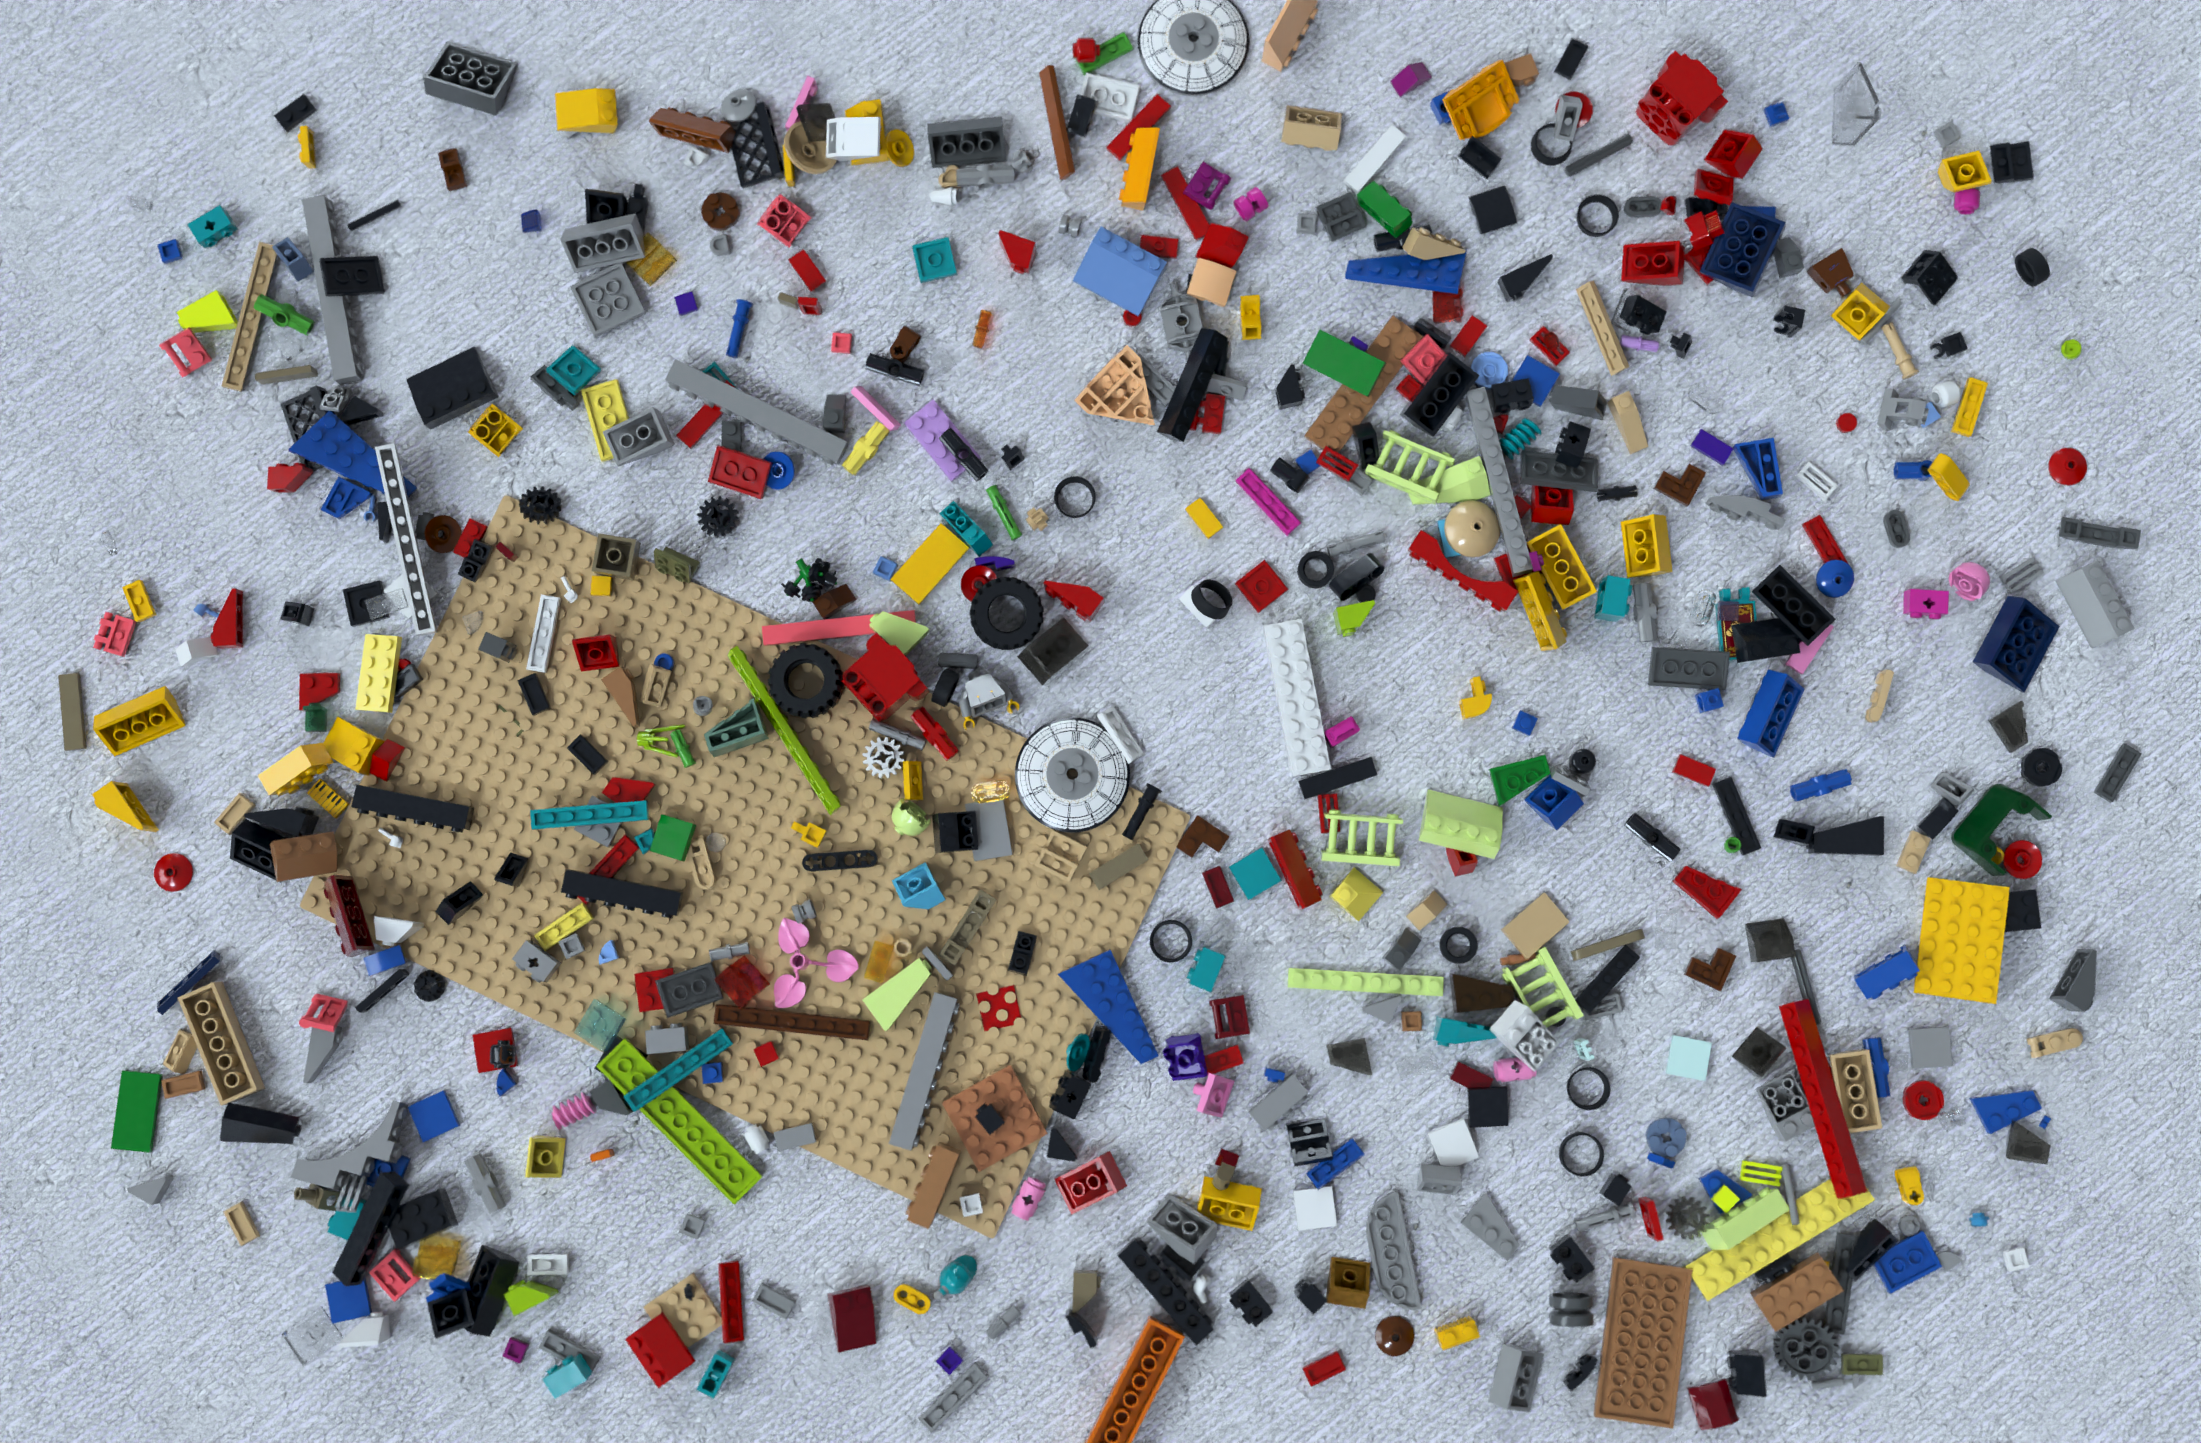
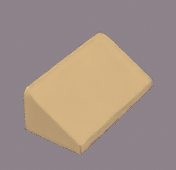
(655, 685)
(181, 1052)

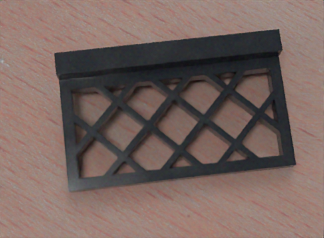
(771, 145)
(317, 395)

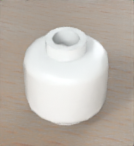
(1945, 394)

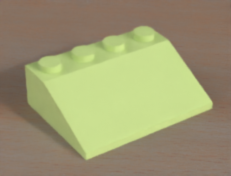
(1461, 824)

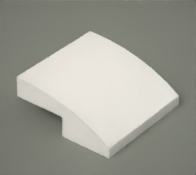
(1453, 1144)

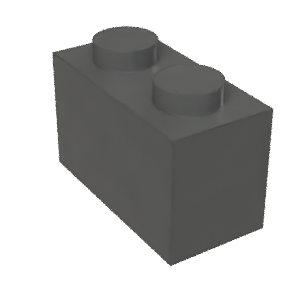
(498, 647)

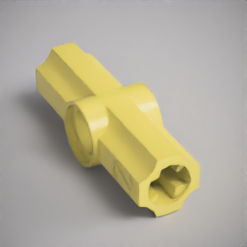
(865, 448)

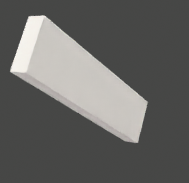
(1374, 159)
(543, 633)

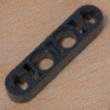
(840, 863)

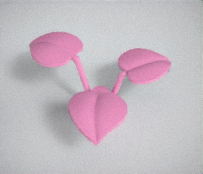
(792, 937)

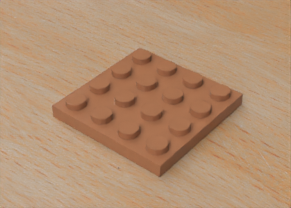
(1012, 1103)

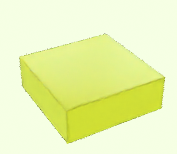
(1725, 1199)

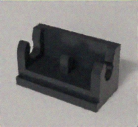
(1081, 115)
(1479, 157)
(1792, 320)

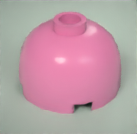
(1970, 580)

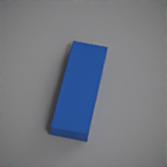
(1342, 1159)

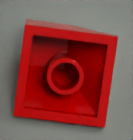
(1222, 245)
(1018, 251)

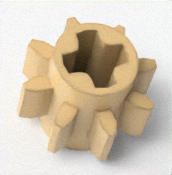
(1037, 519)

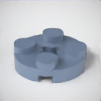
(1655, 1141)

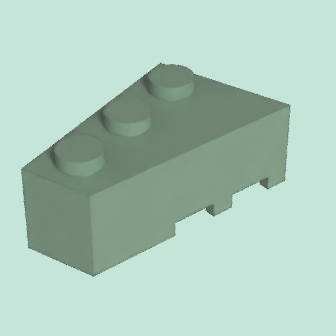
(737, 731)

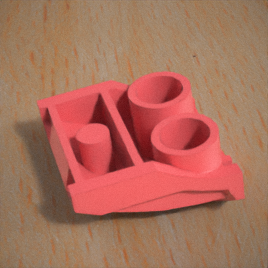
(783, 220)

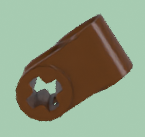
(905, 342)

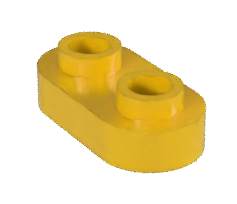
(912, 1299)

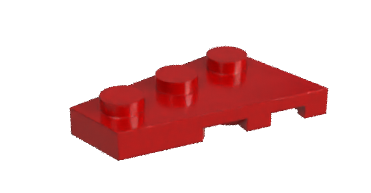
(1708, 892)

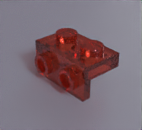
(1447, 307)

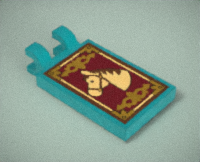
(1747, 614)

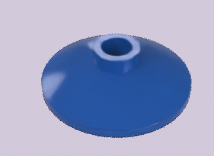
(776, 479)
(1829, 572)

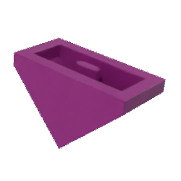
(1410, 78)

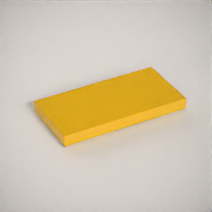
(929, 563)

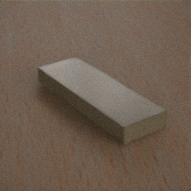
(286, 374)
(1118, 866)

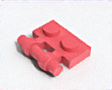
(119, 635)

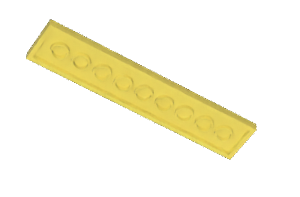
(1816, 1211)

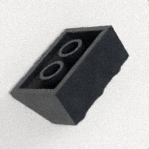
(1763, 640)
(252, 847)

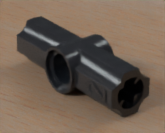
(1386, 241)
(883, 365)
(971, 463)
(1662, 844)

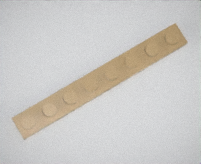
(249, 318)

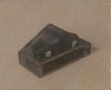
(2011, 727)
(1350, 1055)
(2026, 1146)

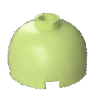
(909, 818)

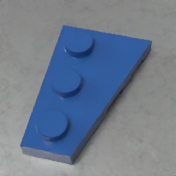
(2000, 1110)

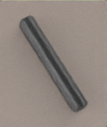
(1598, 155)
(1804, 983)

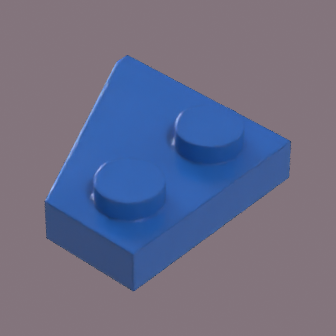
(344, 498)
(1715, 1180)

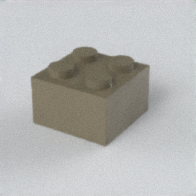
(616, 556)

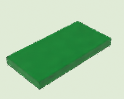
(1344, 363)
(136, 1111)

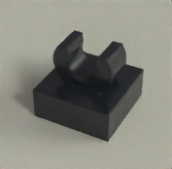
(1681, 345)
(1012, 457)

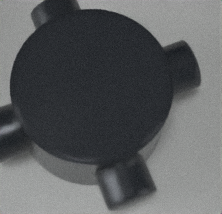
(689, 1292)

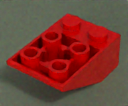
(1080, 598)

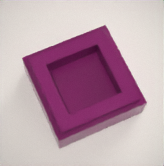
(515, 1350)

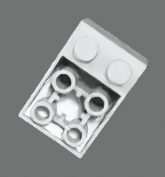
(853, 138)
(1524, 1035)

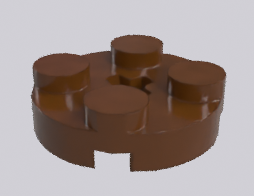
(720, 200)

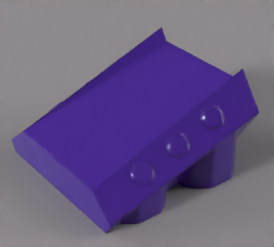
(1185, 1057)

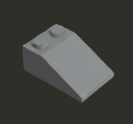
(638, 437)
(1183, 1228)

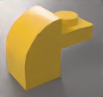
(1250, 317)
(1477, 704)

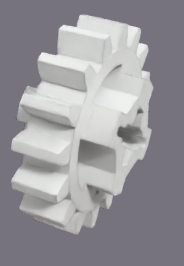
(880, 745)

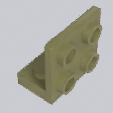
(675, 564)

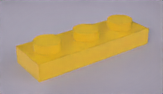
(1969, 407)

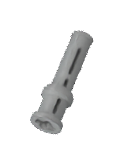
(1614, 1215)

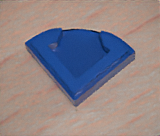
(504, 1082)
(1660, 1160)

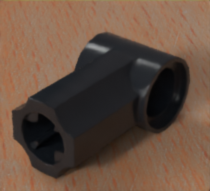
(1294, 478)

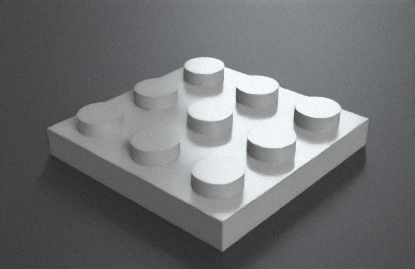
(608, 299)

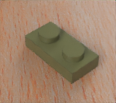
(1862, 1364)

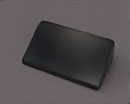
(1424, 327)

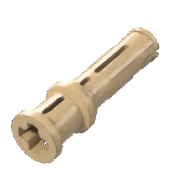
(1903, 359)

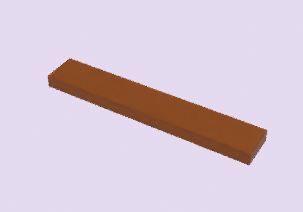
(1056, 122)

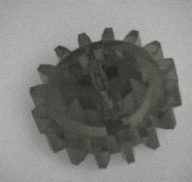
(1682, 1224)

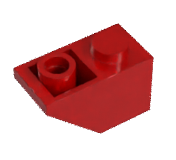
(287, 478)

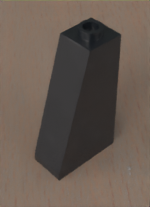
(1856, 838)
(258, 1125)

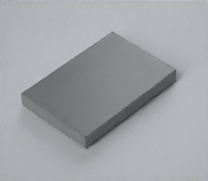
(991, 830)

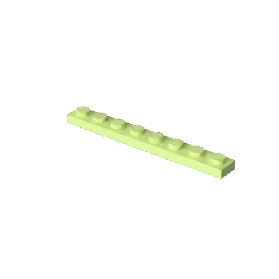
(1365, 982)

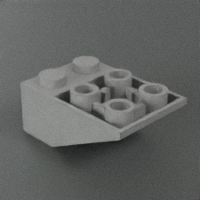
(1786, 1106)

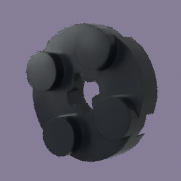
(2051, 763)

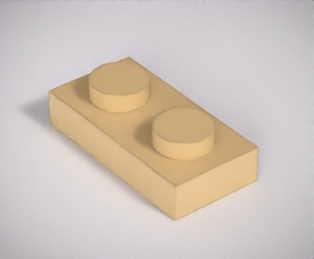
(1913, 852)

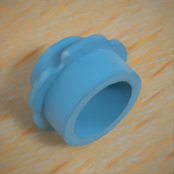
(1978, 1220)

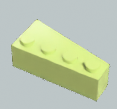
(1745, 1219)

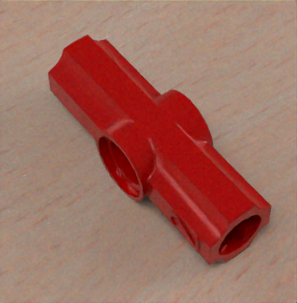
(934, 733)

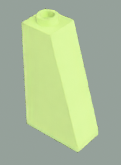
(895, 995)

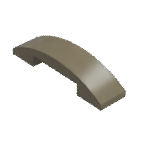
(967, 927)

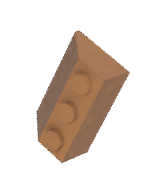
(304, 856)

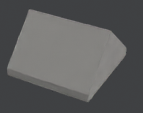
(1439, 1179)

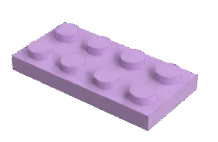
(927, 427)

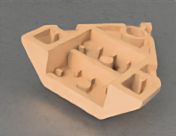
(1119, 390)

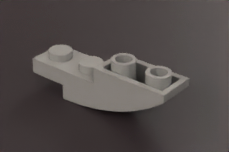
(1739, 506)

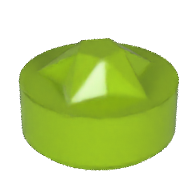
(2071, 349)

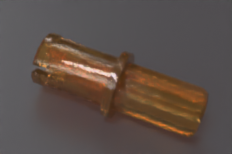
(981, 329)

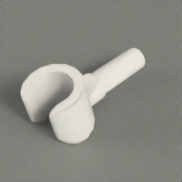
(571, 595)
(396, 841)

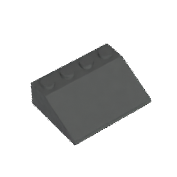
(470, 78)

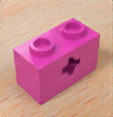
(1936, 601)

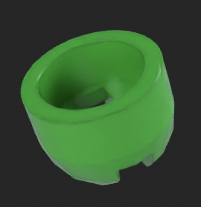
(1732, 841)

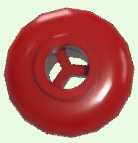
(1086, 50)

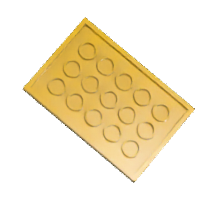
(1961, 940)

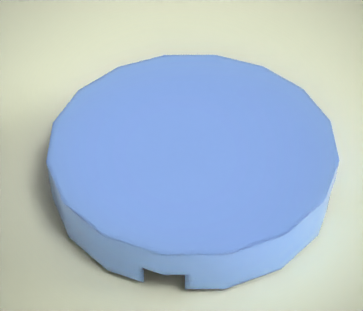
(1491, 369)

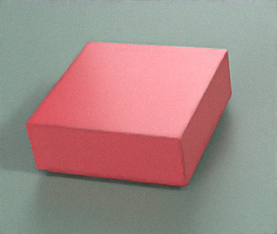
(841, 343)

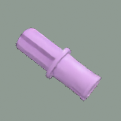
(1639, 343)

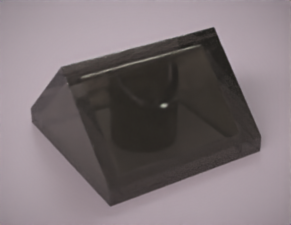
(1758, 1052)

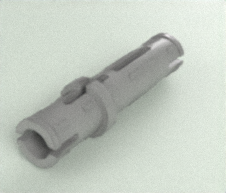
(1348, 546)
(897, 734)

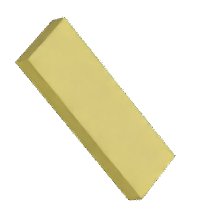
(564, 926)

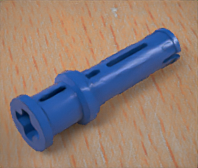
(740, 320)

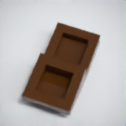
(452, 169)

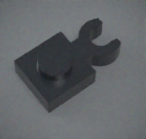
(1951, 345)

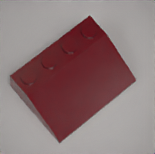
(348, 915)

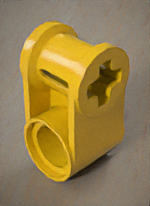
(1909, 1182)

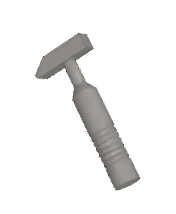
(1835, 1382)

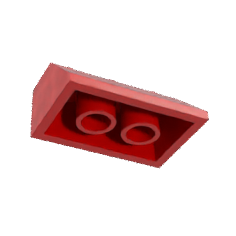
(660, 1350)

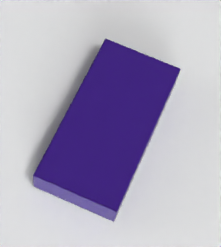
(1711, 447)

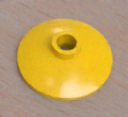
(899, 148)

